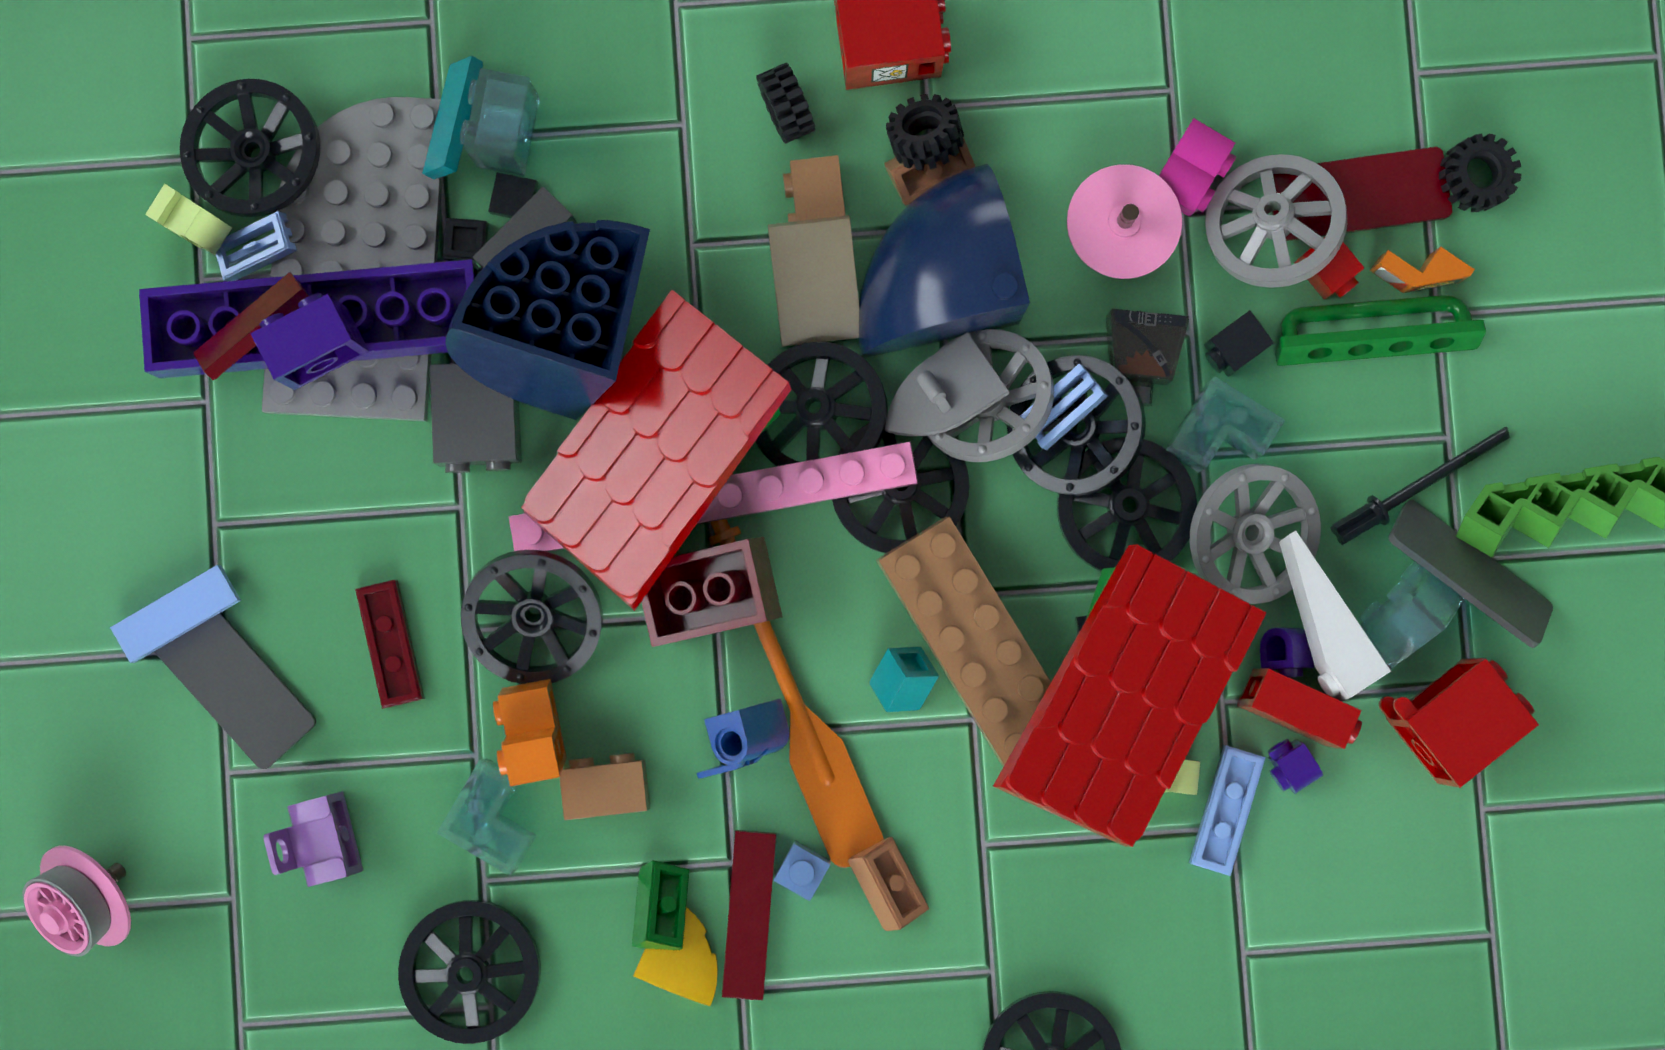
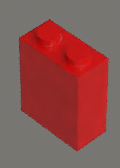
(1300, 708)

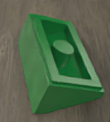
(660, 906)

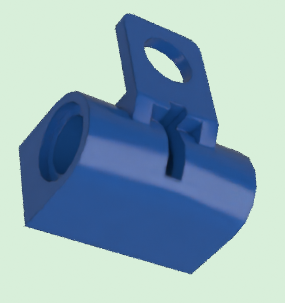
(746, 735)

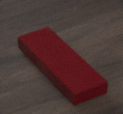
(235, 338)
(389, 643)

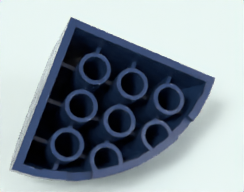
(943, 268)
(551, 314)

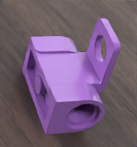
(317, 841)

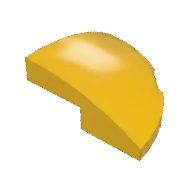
(686, 971)

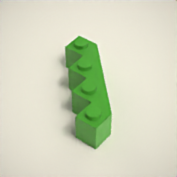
(1547, 501)

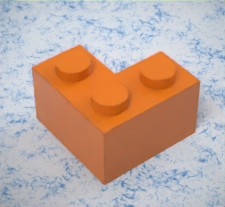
(533, 733)

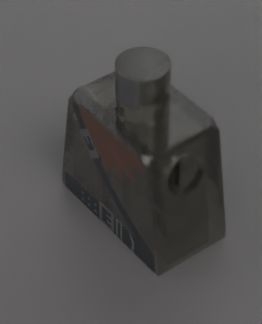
(1145, 347)

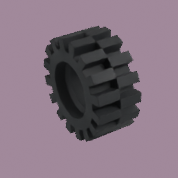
(785, 102)
(931, 146)
(1497, 159)

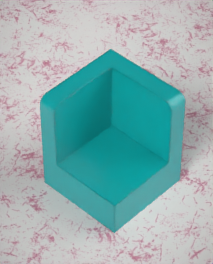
(903, 679)

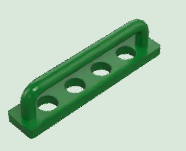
(1378, 342)

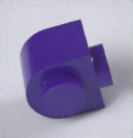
(1286, 651)
(1293, 765)

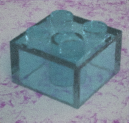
(500, 121)

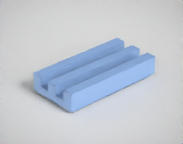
(282, 234)
(1060, 388)

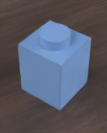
(802, 870)

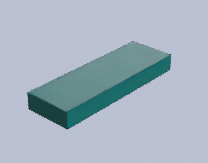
(454, 108)

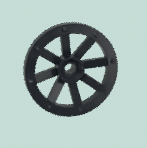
(243, 145)
(829, 410)
(1114, 467)
(903, 499)
(1115, 513)
(531, 624)
(478, 963)
(1063, 1003)

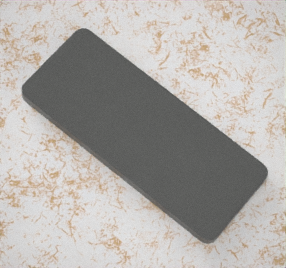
(1471, 573)
(238, 690)

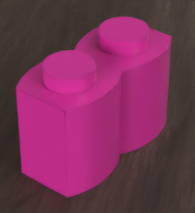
(1195, 164)

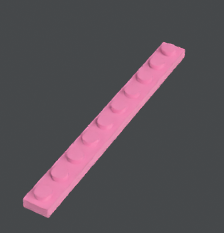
(778, 488)

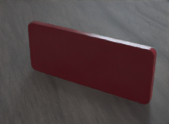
(1380, 191)

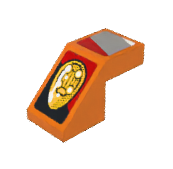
(1438, 270)

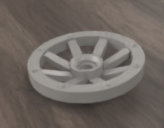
(1276, 226)
(1024, 429)
(1260, 529)

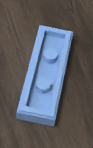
(175, 614)
(1227, 810)

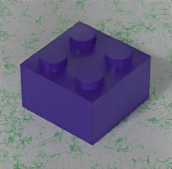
(309, 341)

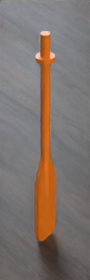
(817, 755)

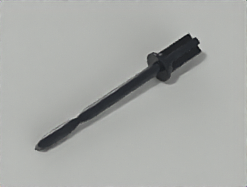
(1376, 511)

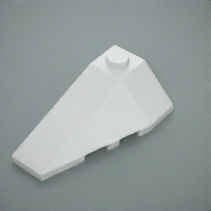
(1335, 638)

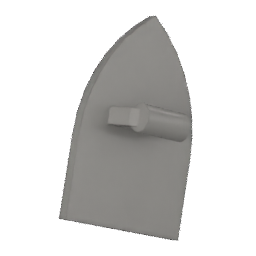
(945, 391)

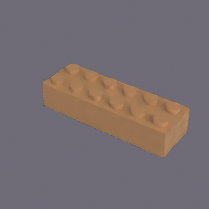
(968, 632)

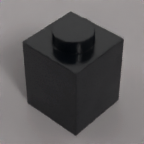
(1237, 344)

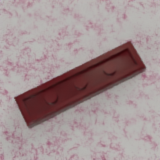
(749, 915)

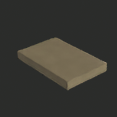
(815, 280)

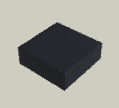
(510, 194)
(464, 238)

